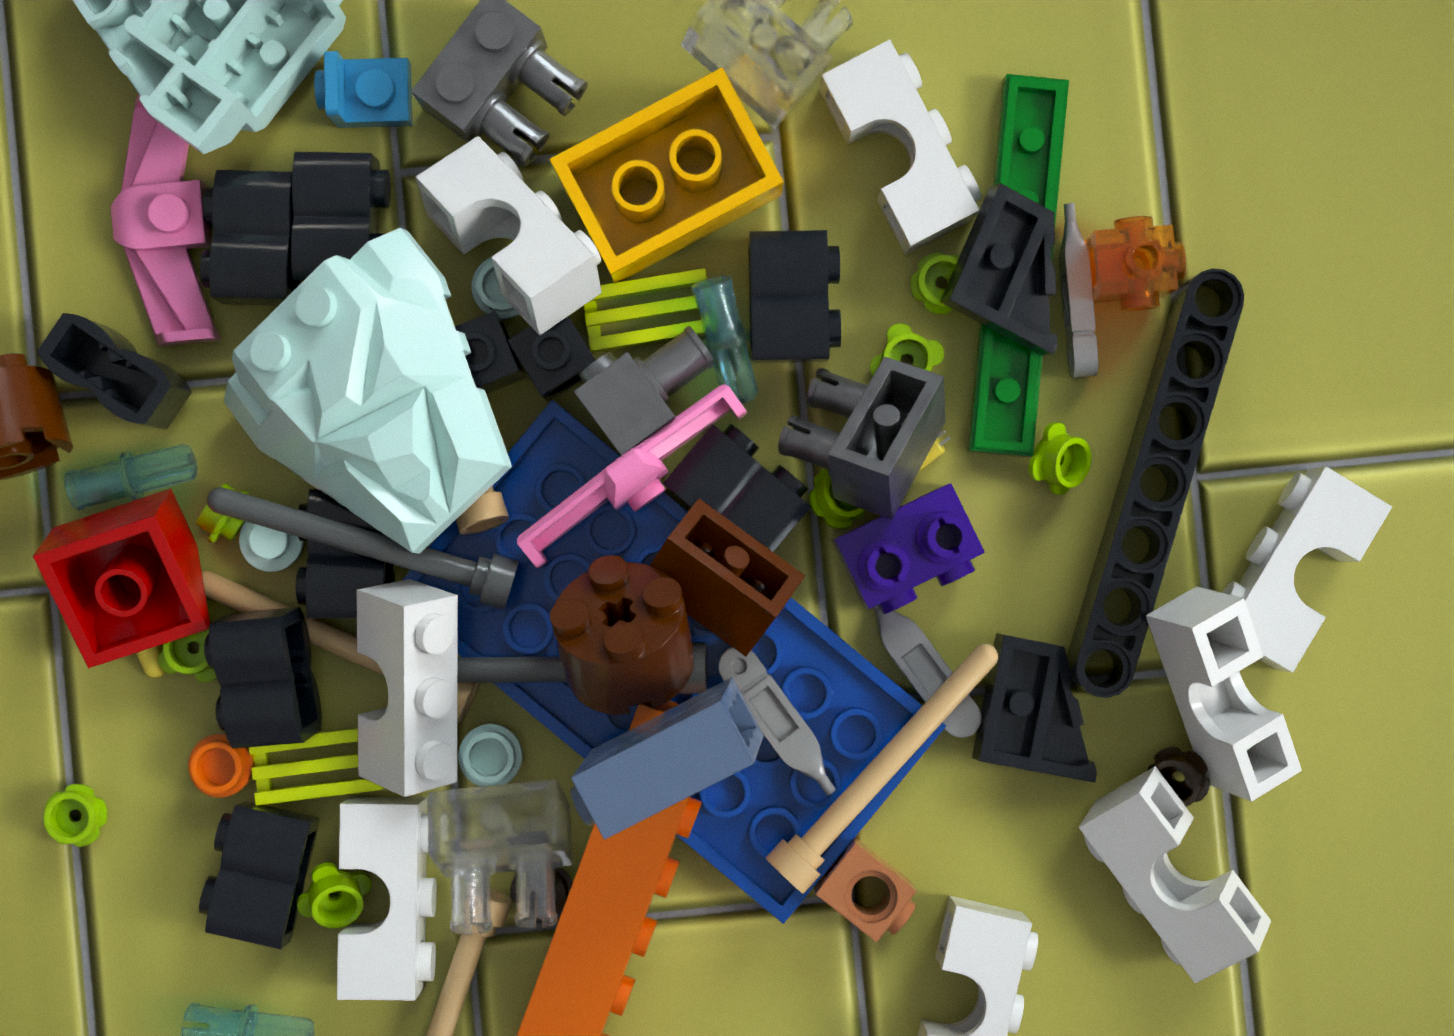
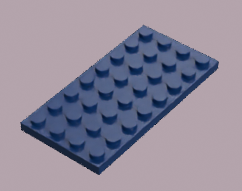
(827, 681)

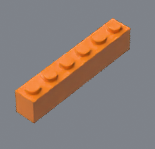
(607, 919)

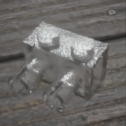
(765, 51)
(498, 831)

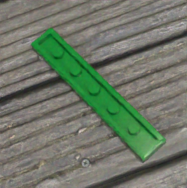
(1030, 164)

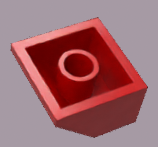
(126, 578)

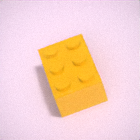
(668, 175)

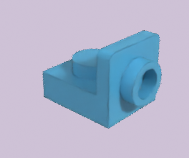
(365, 91)

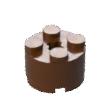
(30, 418)
(623, 636)

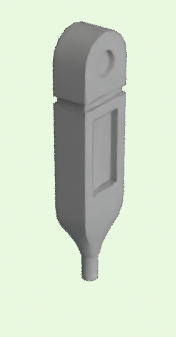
(1077, 299)
(924, 668)
(776, 715)

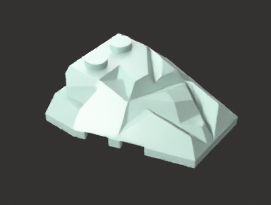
(214, 62)
(372, 392)

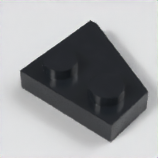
(1008, 270)
(1031, 712)

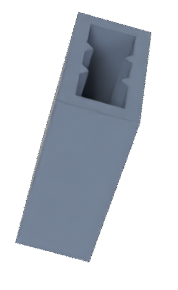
(666, 759)

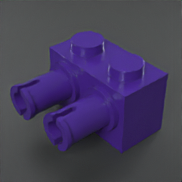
(919, 543)

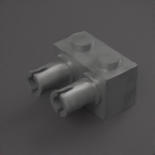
(482, 69)
(633, 395)
(885, 435)

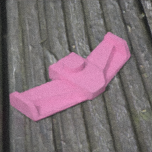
(156, 224)
(631, 477)

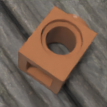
(851, 866)

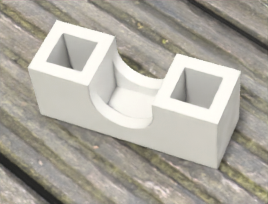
(881, 96)
(483, 197)
(1320, 514)
(415, 642)
(1203, 647)
(1199, 922)
(991, 949)
(389, 955)

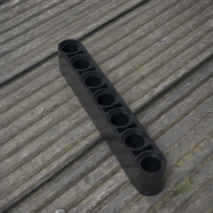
(1176, 460)

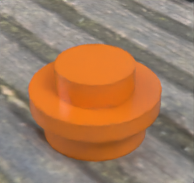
(219, 768)

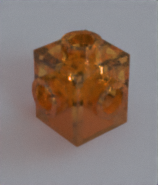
(1114, 271)

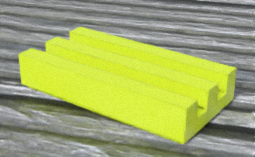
(640, 287)
(264, 771)

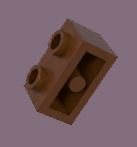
(726, 576)

